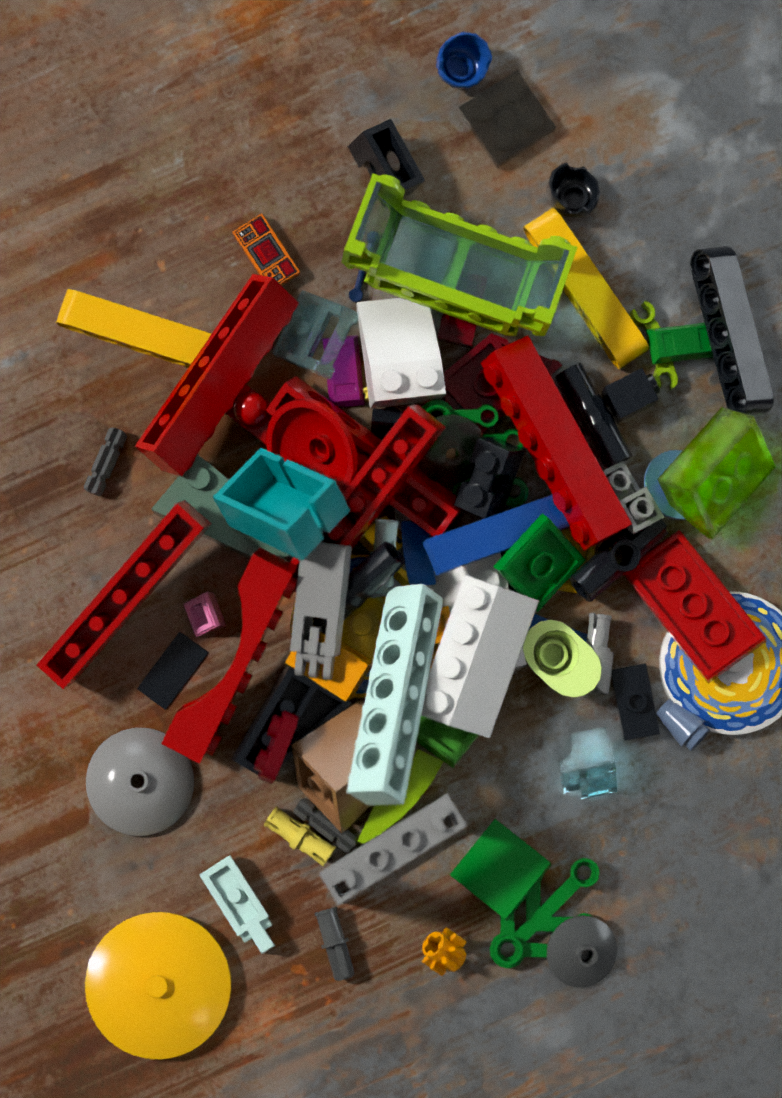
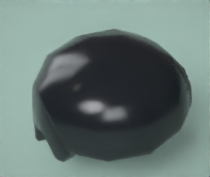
(573, 191)

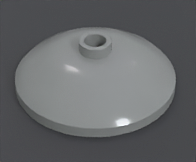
(144, 809)

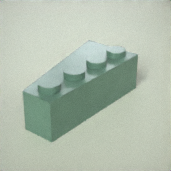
(198, 488)

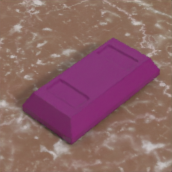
(346, 384)

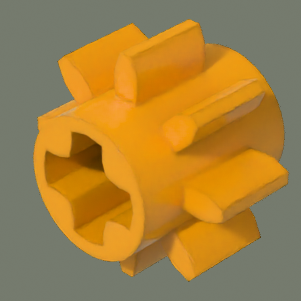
(444, 951)

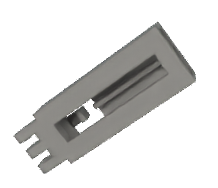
(320, 594)

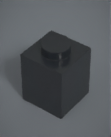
(631, 394)

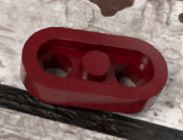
(281, 731)

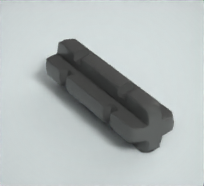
(105, 461)
(306, 810)

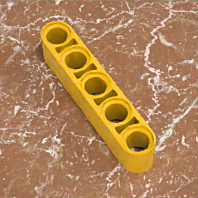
(592, 295)
(130, 328)

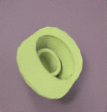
(562, 658)

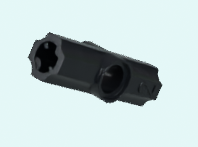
(603, 569)

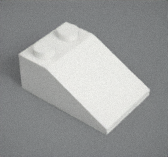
(399, 353)

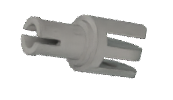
(598, 640)

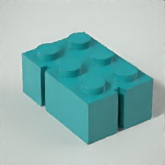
(281, 503)

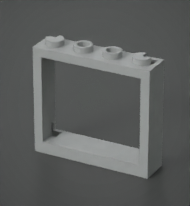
(392, 849)

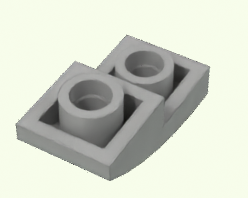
(636, 502)

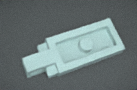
(238, 902)

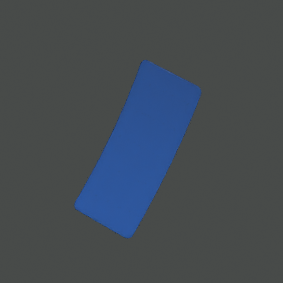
(417, 563)

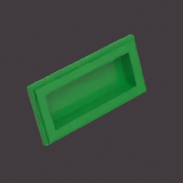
(679, 343)

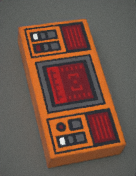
(265, 250)

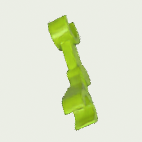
(650, 323)

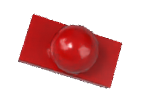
(251, 413)

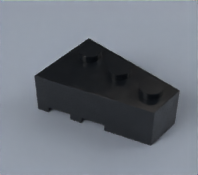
(298, 696)

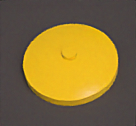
(158, 985)

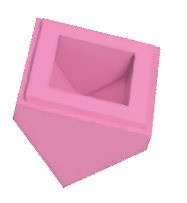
(204, 614)

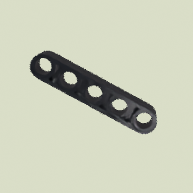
(731, 330)

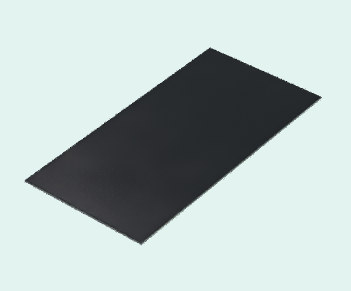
(172, 670)

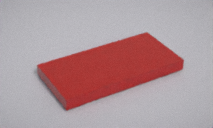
(694, 607)

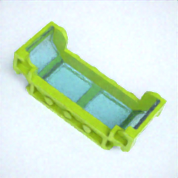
(456, 264)

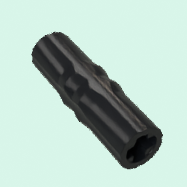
(593, 415)
(368, 578)

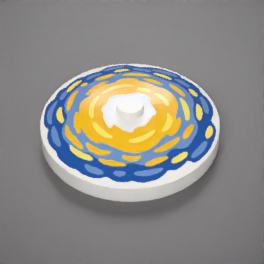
(744, 695)

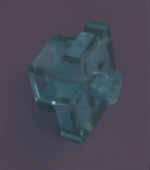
(590, 765)

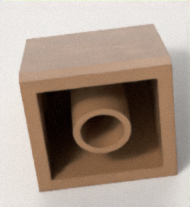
(324, 765)

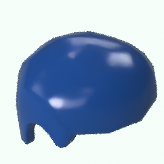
(463, 60)

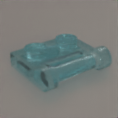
(306, 329)

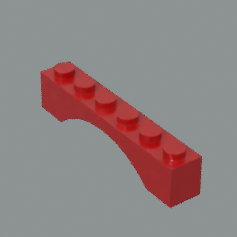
(261, 593)

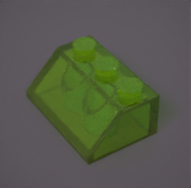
(717, 471)

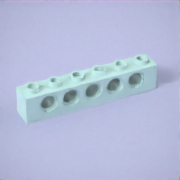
(395, 695)

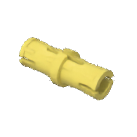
(299, 836)

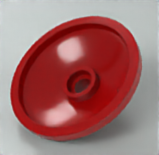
(315, 439)

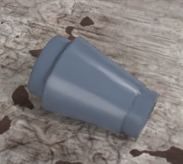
(682, 724)

